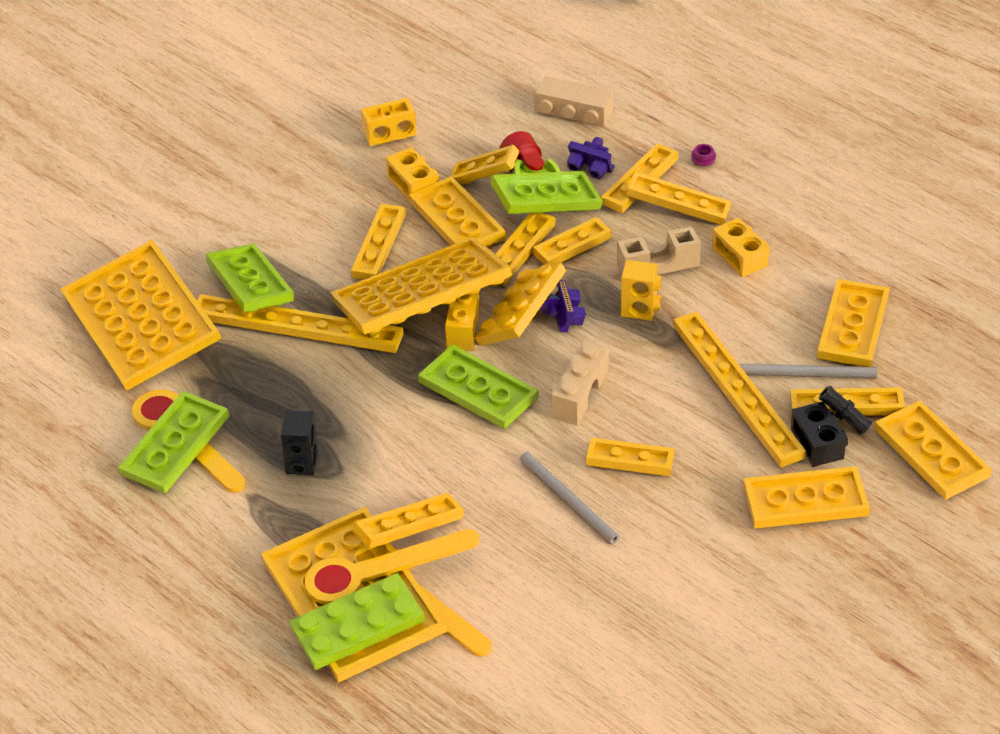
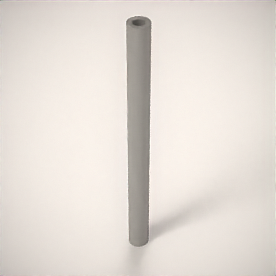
(809, 370)
(569, 497)

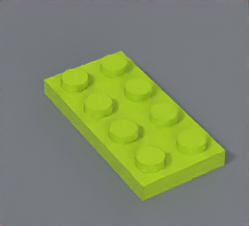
(249, 277)
(478, 386)
(173, 442)
(356, 621)

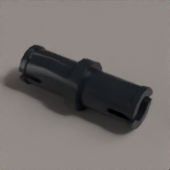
(845, 410)

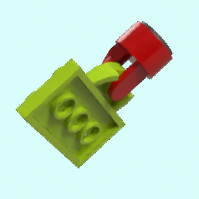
(540, 184)

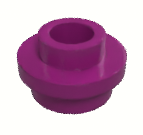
(703, 155)

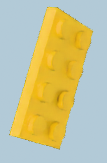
(456, 213)
(520, 304)
(853, 323)
(933, 449)
(806, 497)

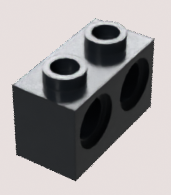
(818, 433)
(299, 442)

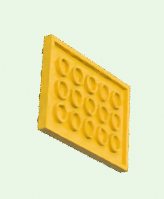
(420, 285)
(140, 314)
(294, 558)

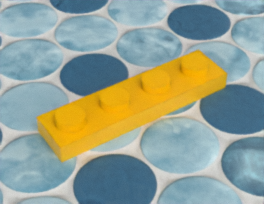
(653, 164)
(678, 198)
(525, 237)
(378, 241)
(867, 400)
(408, 520)

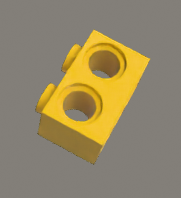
(388, 122)
(410, 171)
(740, 247)
(639, 290)
(463, 322)

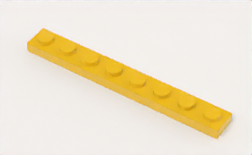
(300, 324)
(739, 389)

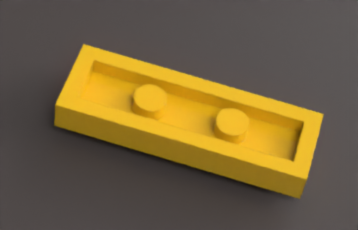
(485, 165)
(572, 242)
(630, 456)

